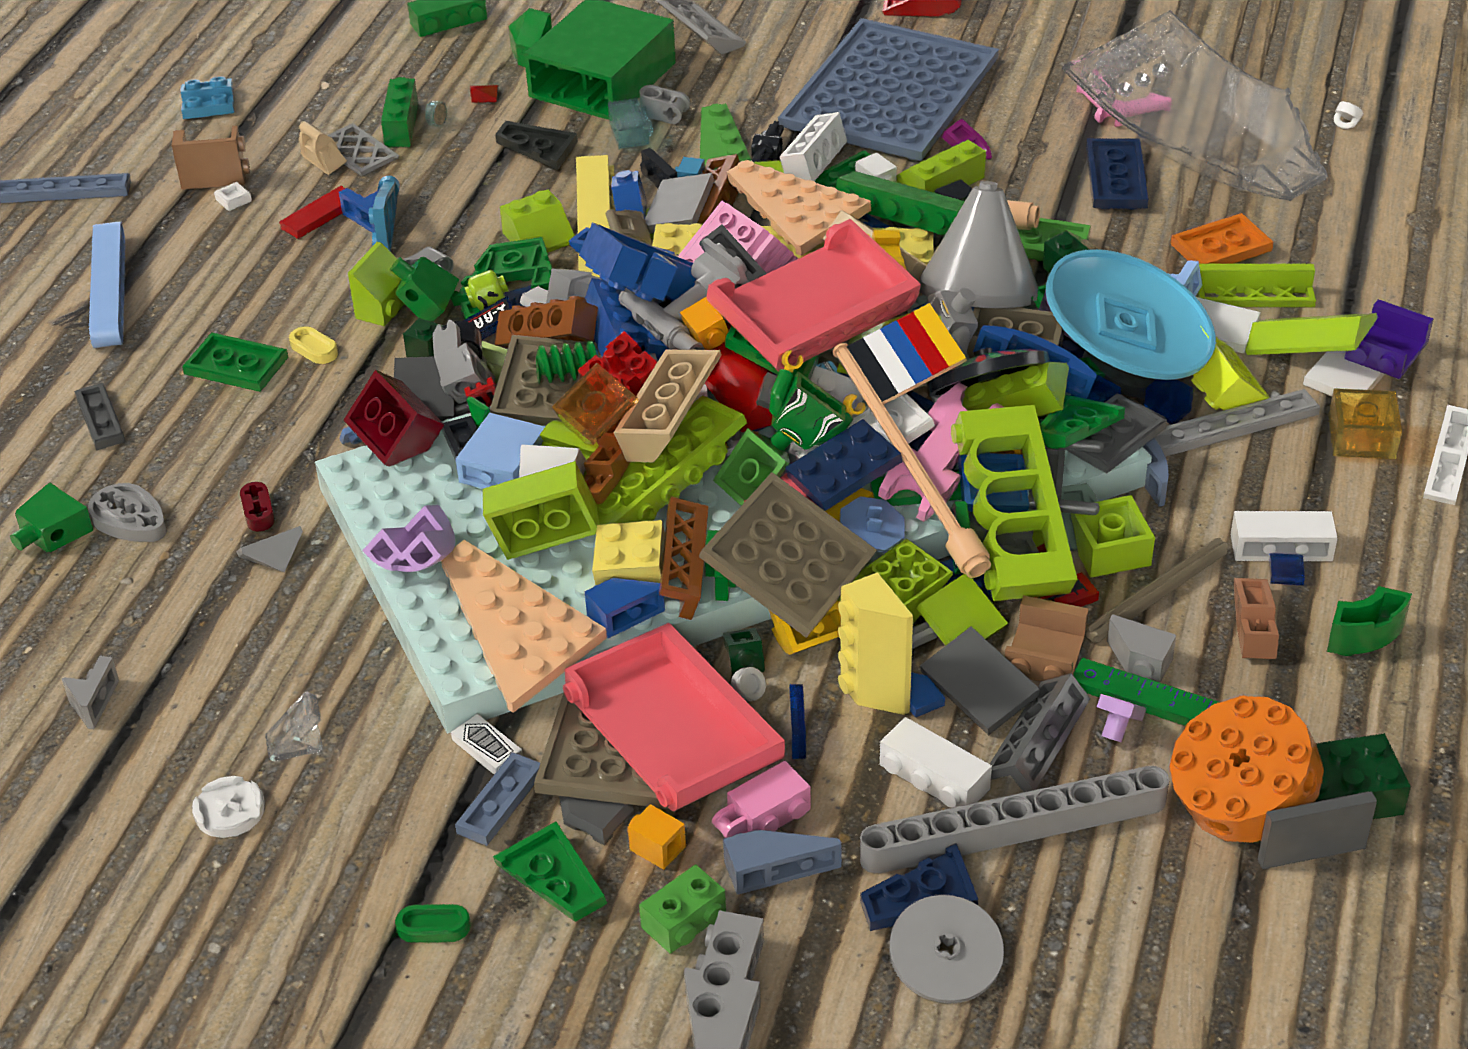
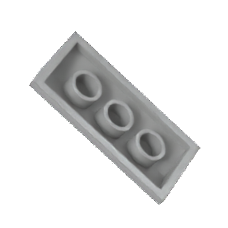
(703, 25)

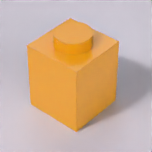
(705, 324)
(656, 836)

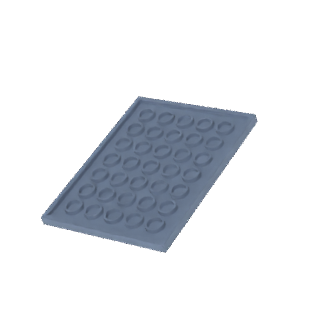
(892, 87)

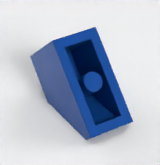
(628, 192)
(623, 603)

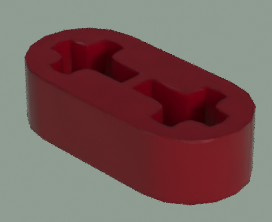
(261, 505)

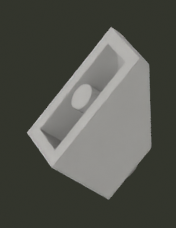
(1141, 647)

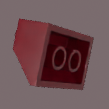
(392, 420)

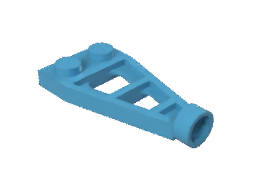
(384, 211)

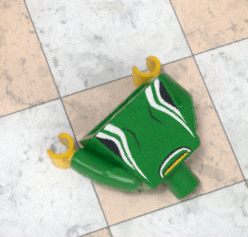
(805, 411)

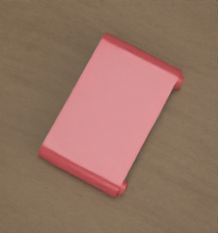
(818, 297)
(672, 716)

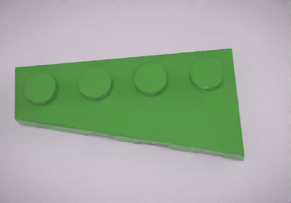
(720, 134)

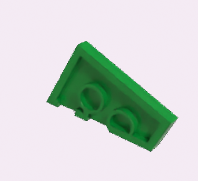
(553, 871)

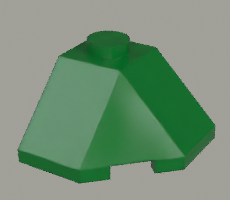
(527, 31)

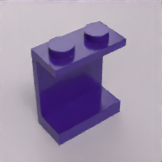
(1392, 340)

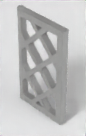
(374, 161)

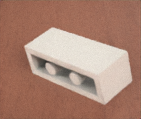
(1283, 532)
(934, 764)

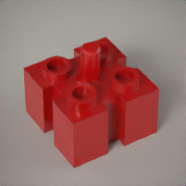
(624, 362)

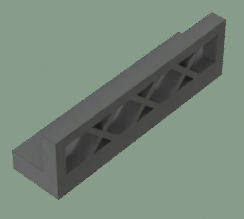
(1040, 732)

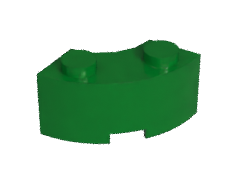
(1369, 622)

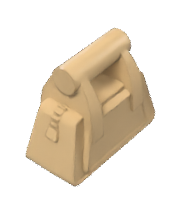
(319, 149)

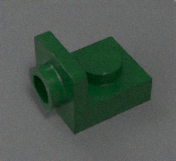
(744, 649)

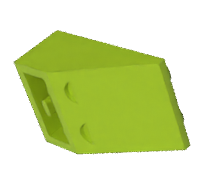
(909, 573)

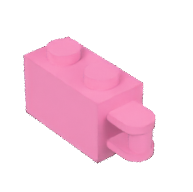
(765, 802)

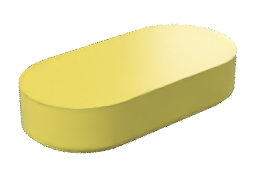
(313, 345)

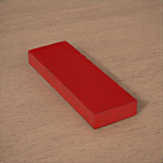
(313, 214)

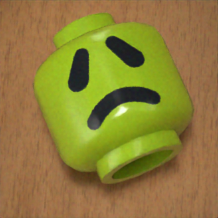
(486, 289)

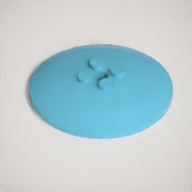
(1130, 314)

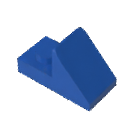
(357, 207)

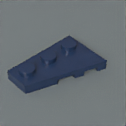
(934, 877)

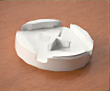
(228, 807)

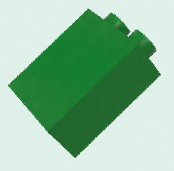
(599, 57)

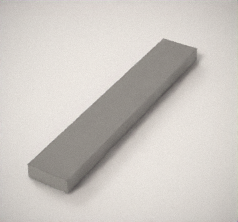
(1237, 422)

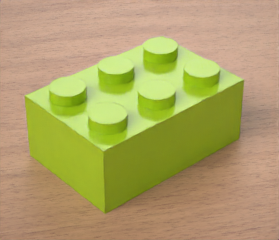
(540, 510)

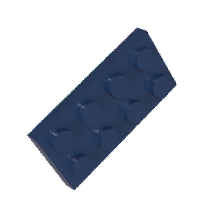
(1116, 173)

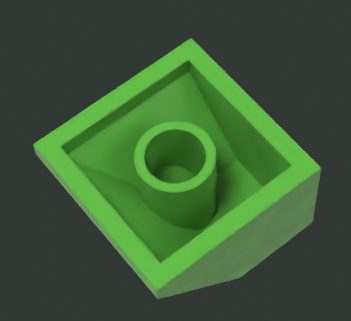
(750, 465)

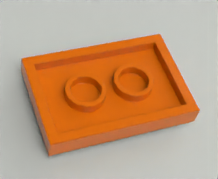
(1222, 241)

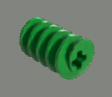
(564, 361)

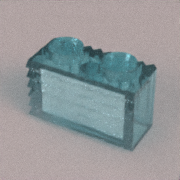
(629, 123)

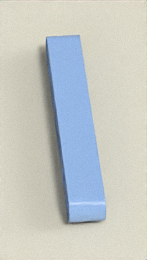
(107, 285)

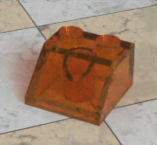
(594, 404)

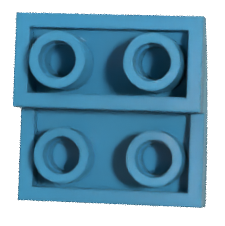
(207, 97)

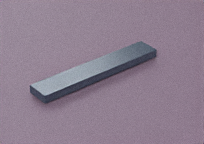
(64, 188)

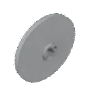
(937, 974)

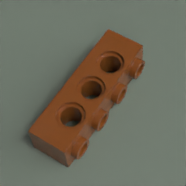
(558, 319)

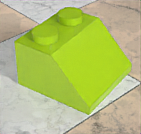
(537, 217)
(375, 286)
(1114, 538)

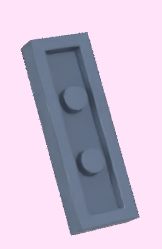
(498, 799)

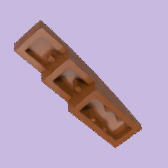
(605, 466)

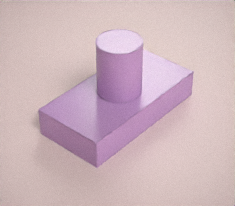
(1118, 716)

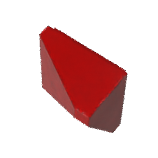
(483, 93)

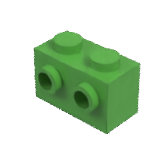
(682, 909)

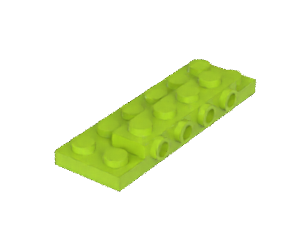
(690, 453)

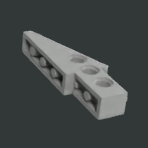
(730, 962)

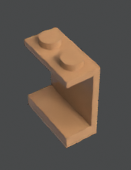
(210, 161)
(1047, 638)

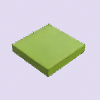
(959, 608)

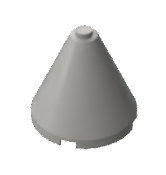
(983, 254)

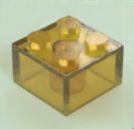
(1365, 423)

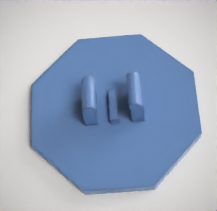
(874, 522)

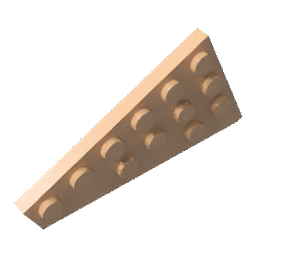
(795, 206)
(519, 626)

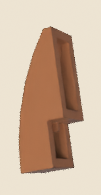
(1255, 618)

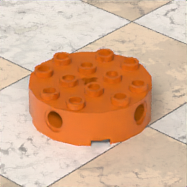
(1242, 763)

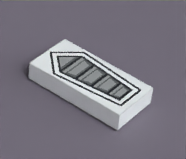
(484, 743)

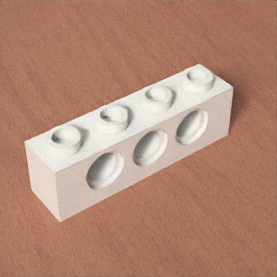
(814, 147)

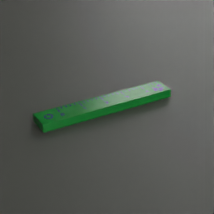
(1156, 697)

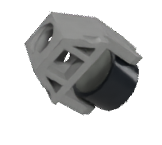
(459, 358)

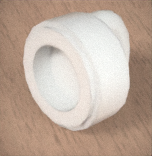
(1349, 112)
(749, 683)

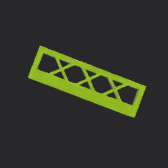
(1257, 280)

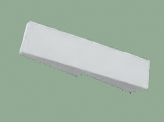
(1449, 457)

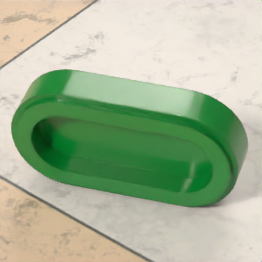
(433, 923)

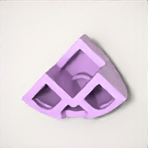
(417, 545)

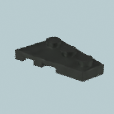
(536, 142)

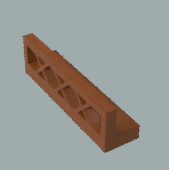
(722, 189)
(692, 570)

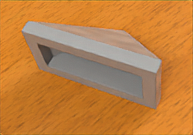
(273, 551)

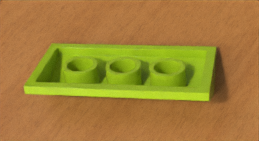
(1309, 334)

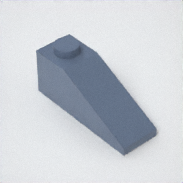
(773, 857)

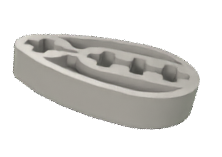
(143, 514)

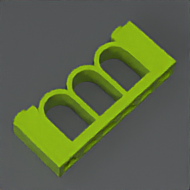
(1009, 573)

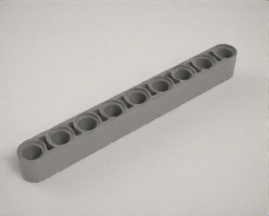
(1014, 818)

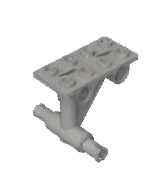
(667, 322)

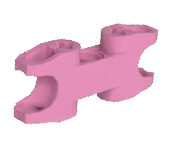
(936, 455)

